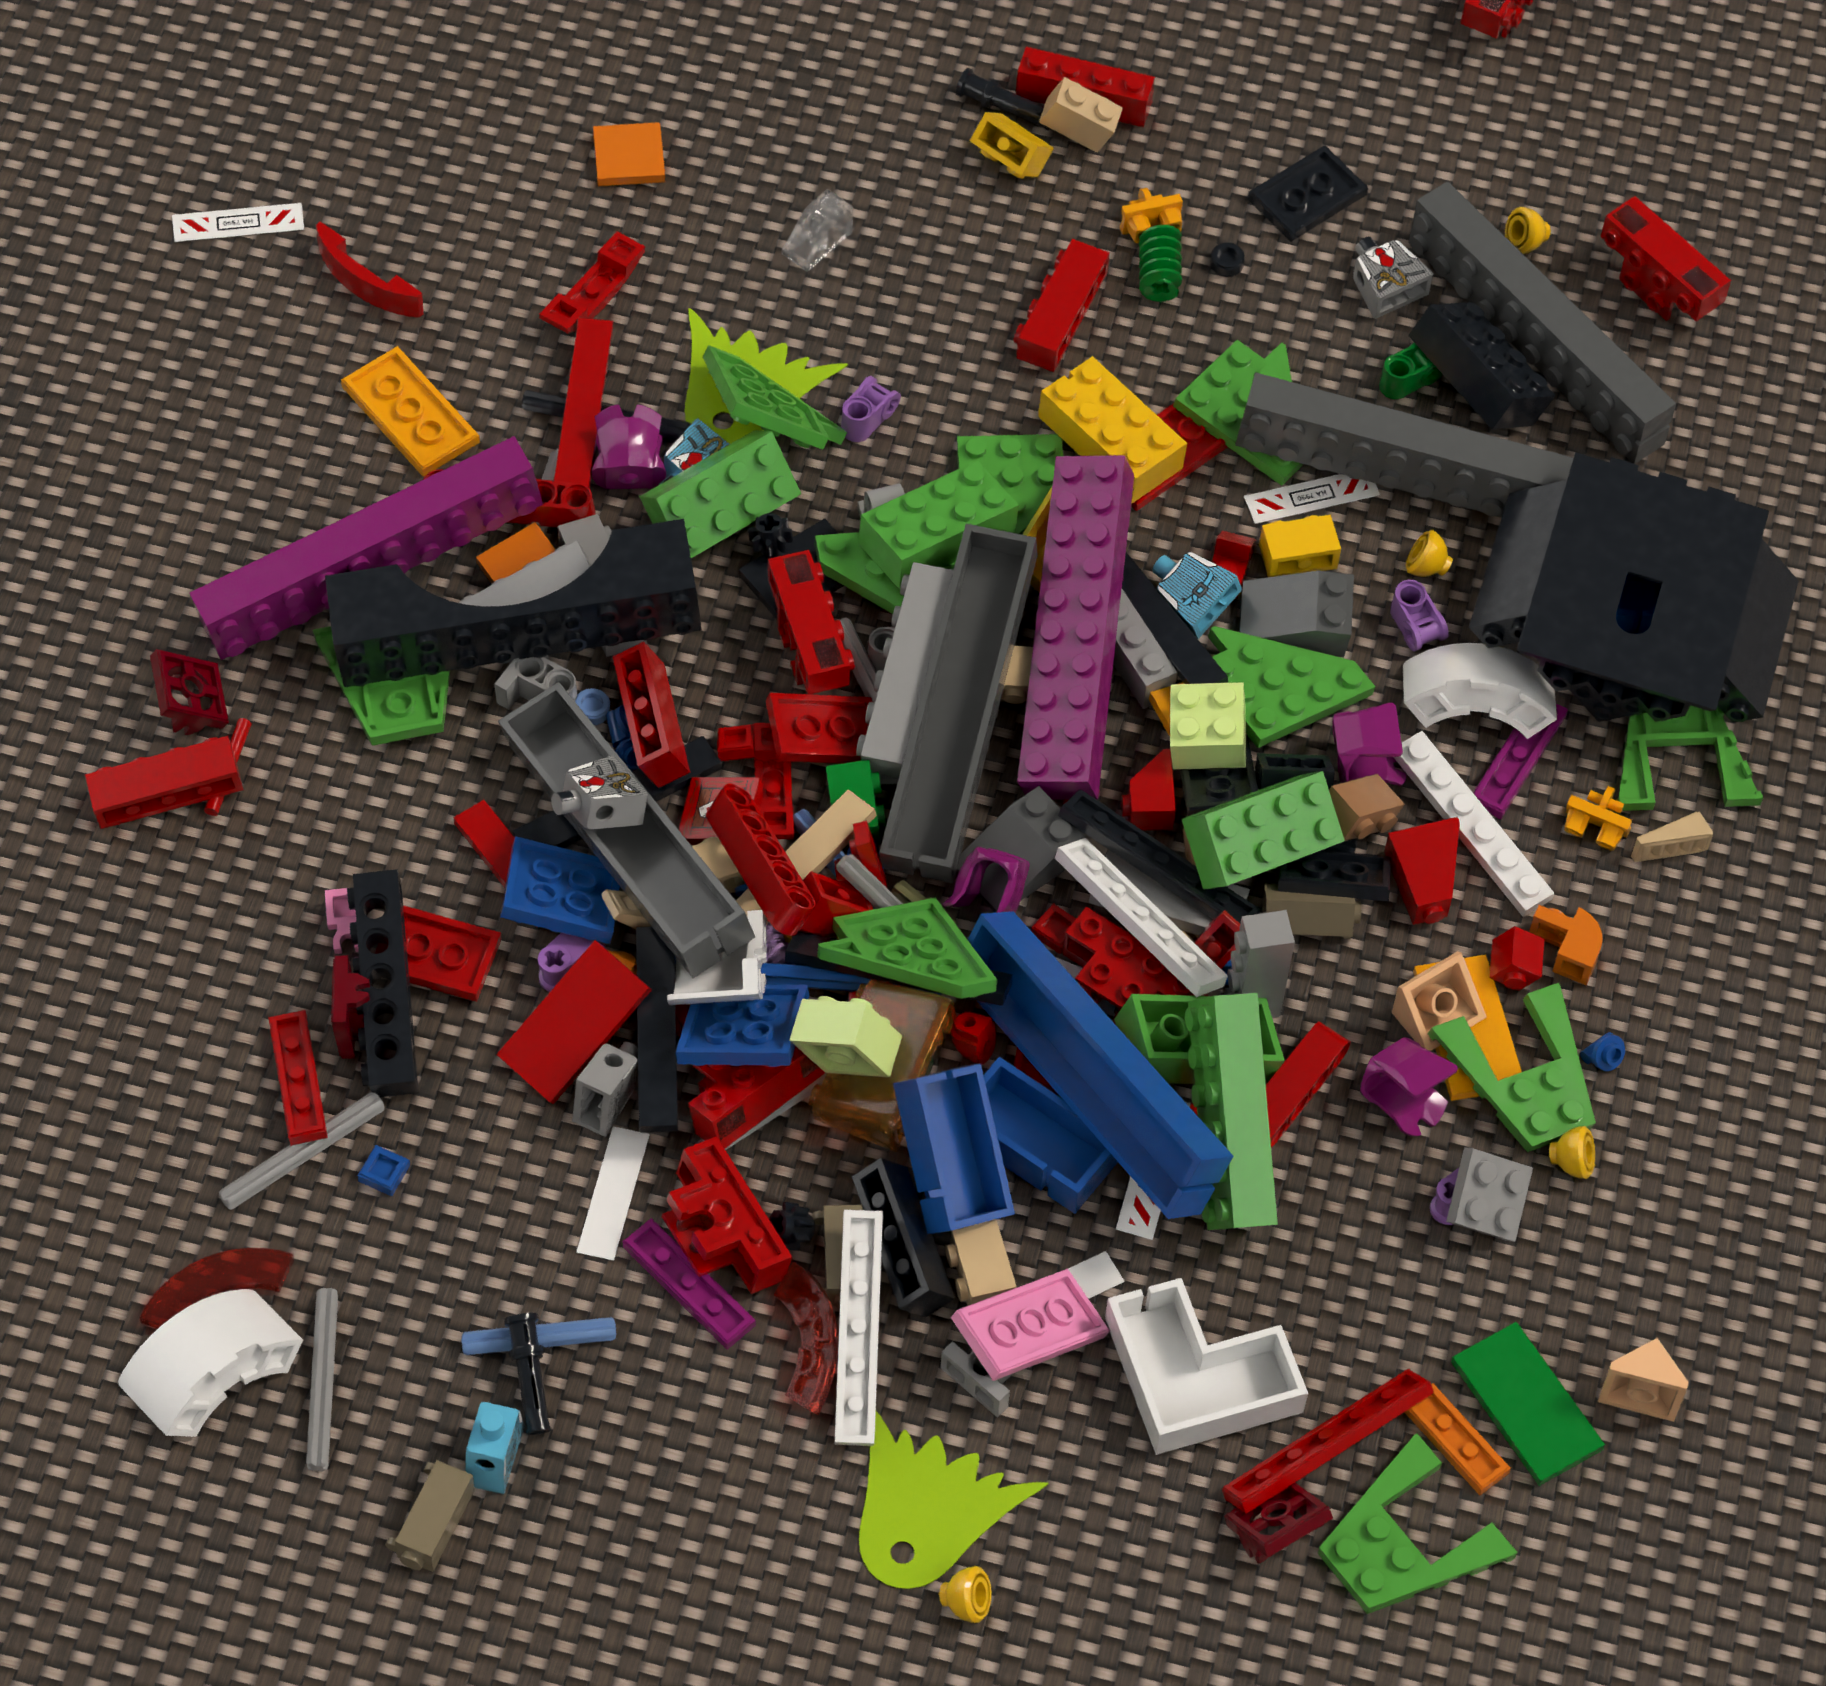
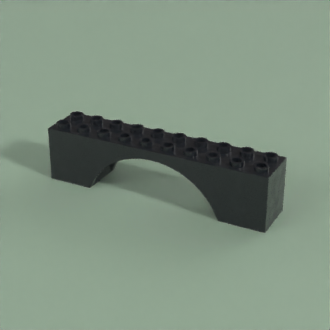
(398, 630)

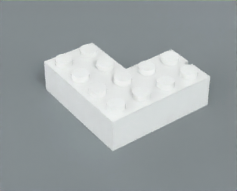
(1195, 1388)

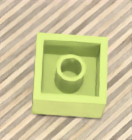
(1208, 726)
(846, 1037)

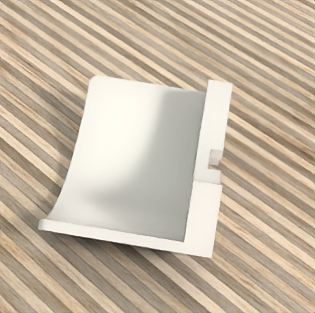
(1478, 679)
(730, 979)
(202, 1353)

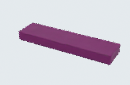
(1514, 766)
(698, 1295)

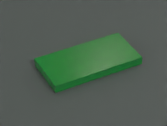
(1527, 1403)

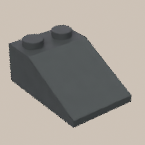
(1300, 610)
(1030, 831)

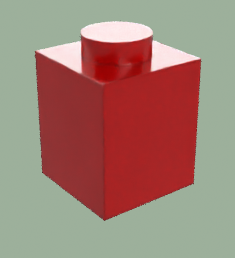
(1516, 958)

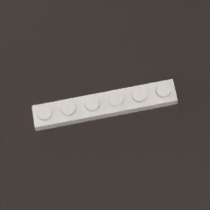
(1477, 827)
(1141, 917)
(858, 1328)

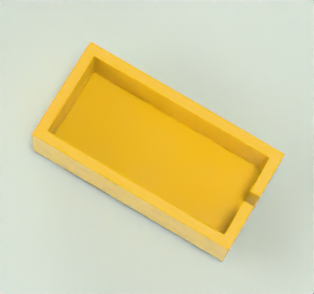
(1106, 419)

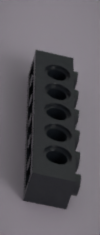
(384, 892)

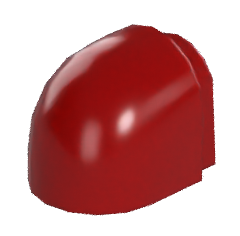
(974, 1036)

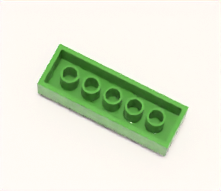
(1233, 1106)

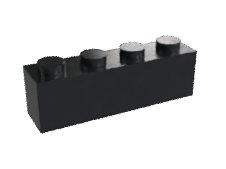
(906, 1248)

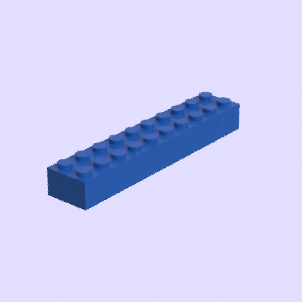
(1099, 1071)

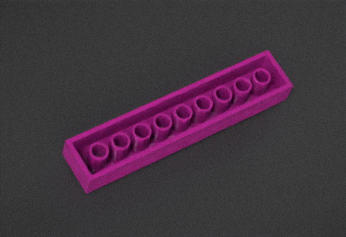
(397, 530)
(1076, 626)

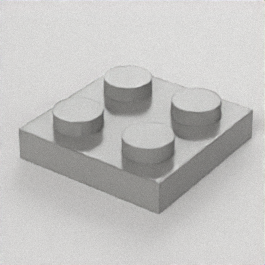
(1489, 1194)

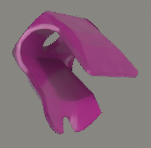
(628, 449)
(1368, 743)
(972, 873)
(1403, 1084)

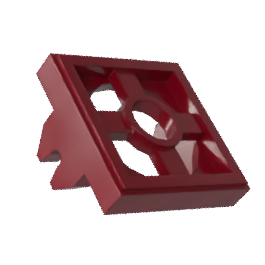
(207, 679)
(344, 1004)
(1294, 1497)

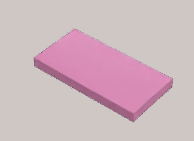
(1030, 1324)

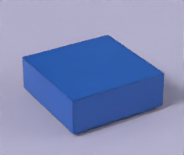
(383, 1170)

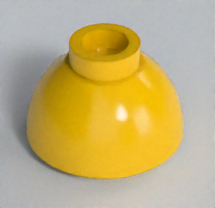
(1526, 229)
(1428, 556)
(1574, 1152)
(967, 1594)

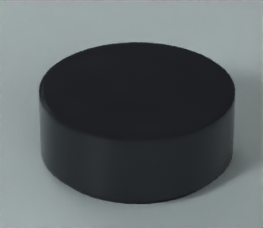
(1227, 259)

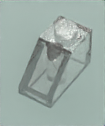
(819, 230)

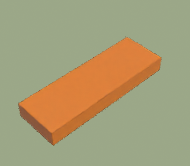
(1458, 1441)

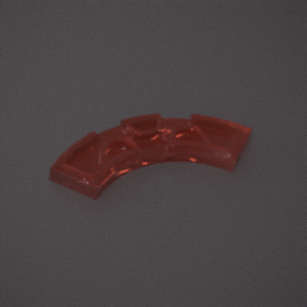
(214, 1274)
(819, 1337)

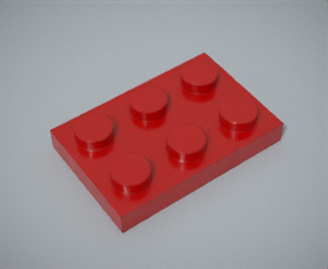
(817, 726)
(447, 953)

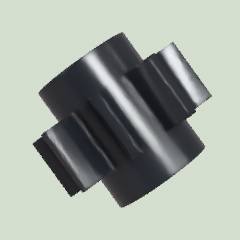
(770, 534)
(793, 1225)

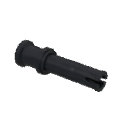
(992, 94)
(526, 1355)

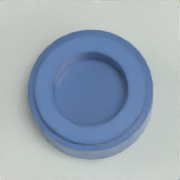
(594, 704)

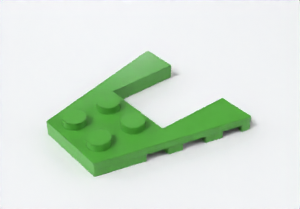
(392, 708)
(1695, 728)
(1537, 1102)
(1378, 1558)

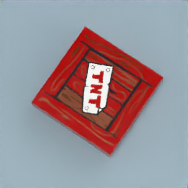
(700, 797)

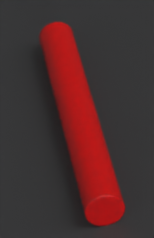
(237, 741)

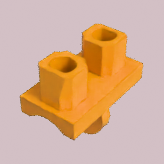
(1149, 212)
(1582, 812)

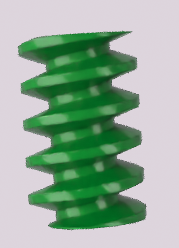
(1160, 263)

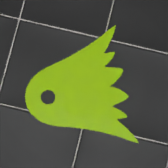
(704, 398)
(927, 1505)

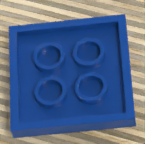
(558, 890)
(743, 1030)

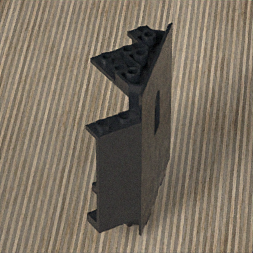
(1564, 569)

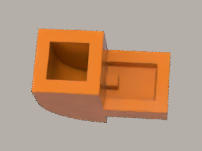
(1577, 937)

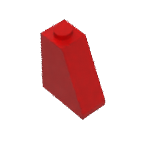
(1425, 867)

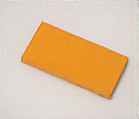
(410, 411)
(1490, 1032)

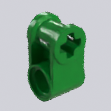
(1407, 373)

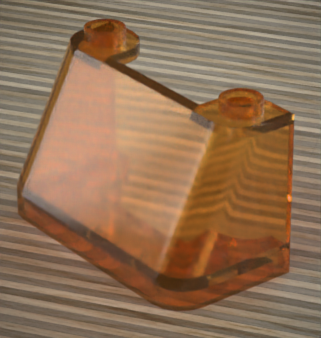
(869, 1103)

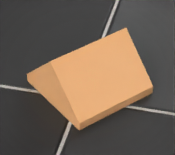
(1437, 997)
(1645, 1382)

